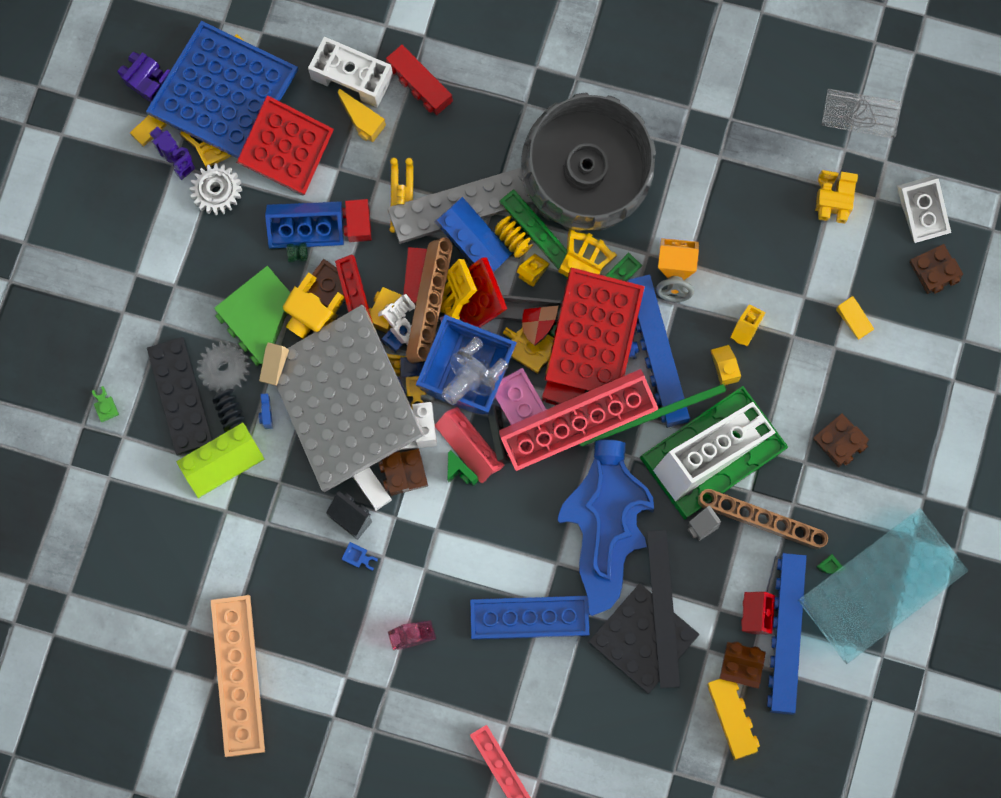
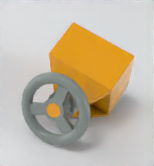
(677, 262)

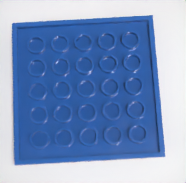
(219, 88)

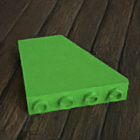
(255, 313)

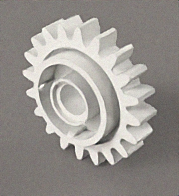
(212, 178)

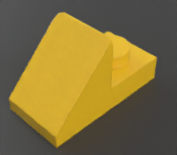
(532, 269)

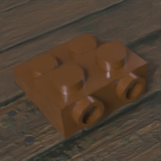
(936, 269)
(841, 440)
(403, 472)
(742, 664)

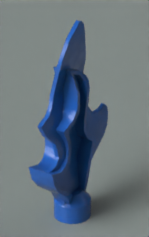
(607, 515)

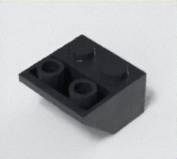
(348, 515)

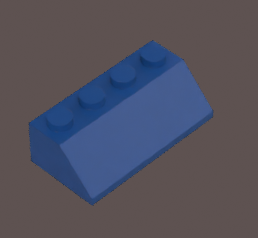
(305, 222)
(472, 235)

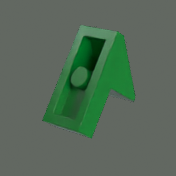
(456, 466)

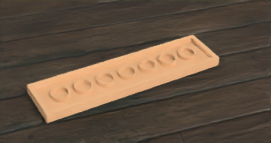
(237, 676)

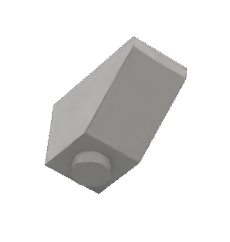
(704, 524)

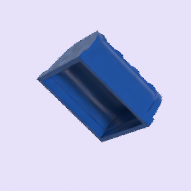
(451, 338)

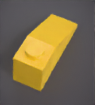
(364, 119)

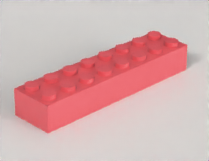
(578, 420)

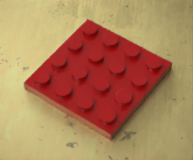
(285, 145)

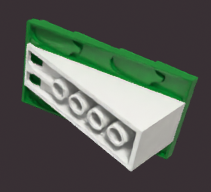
(714, 451)

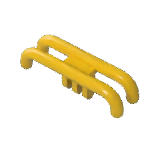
(400, 193)

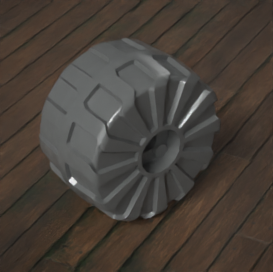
(595, 132)

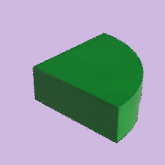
(829, 565)

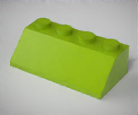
(220, 460)

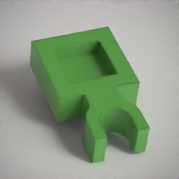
(105, 407)

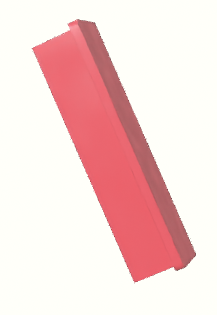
(468, 444)

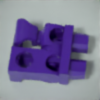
(140, 73)
(168, 148)

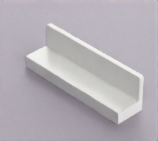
(372, 488)

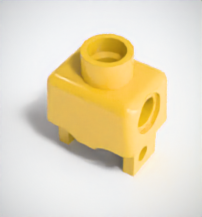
(307, 309)

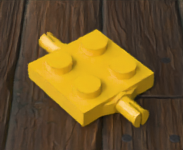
(526, 353)

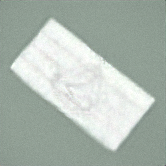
(861, 113)

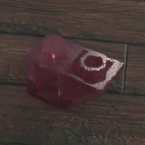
(411, 635)

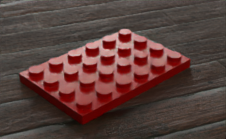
(593, 330)

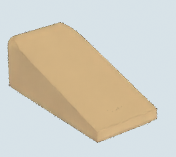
(273, 363)

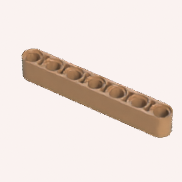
(429, 300)
(772, 519)

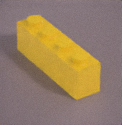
(733, 719)

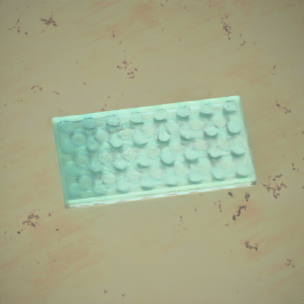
(883, 585)

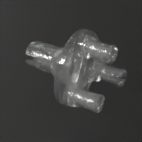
(472, 374)

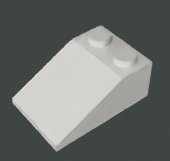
(924, 208)

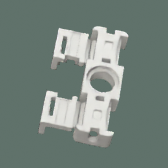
(396, 313)

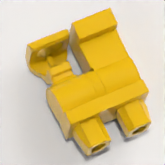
(838, 201)

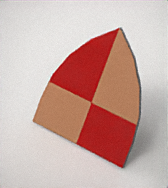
(538, 322)

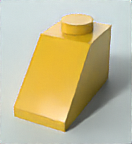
(747, 325)
(726, 365)

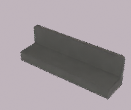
(517, 304)

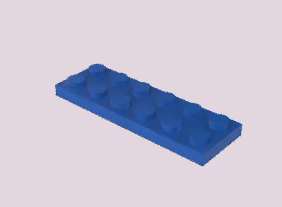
(529, 617)

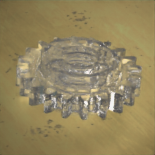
(217, 357)

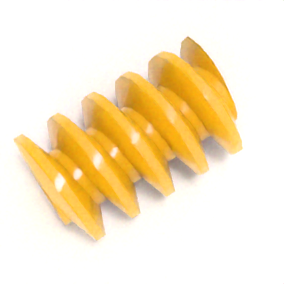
(512, 237)

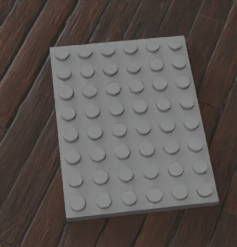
(345, 399)

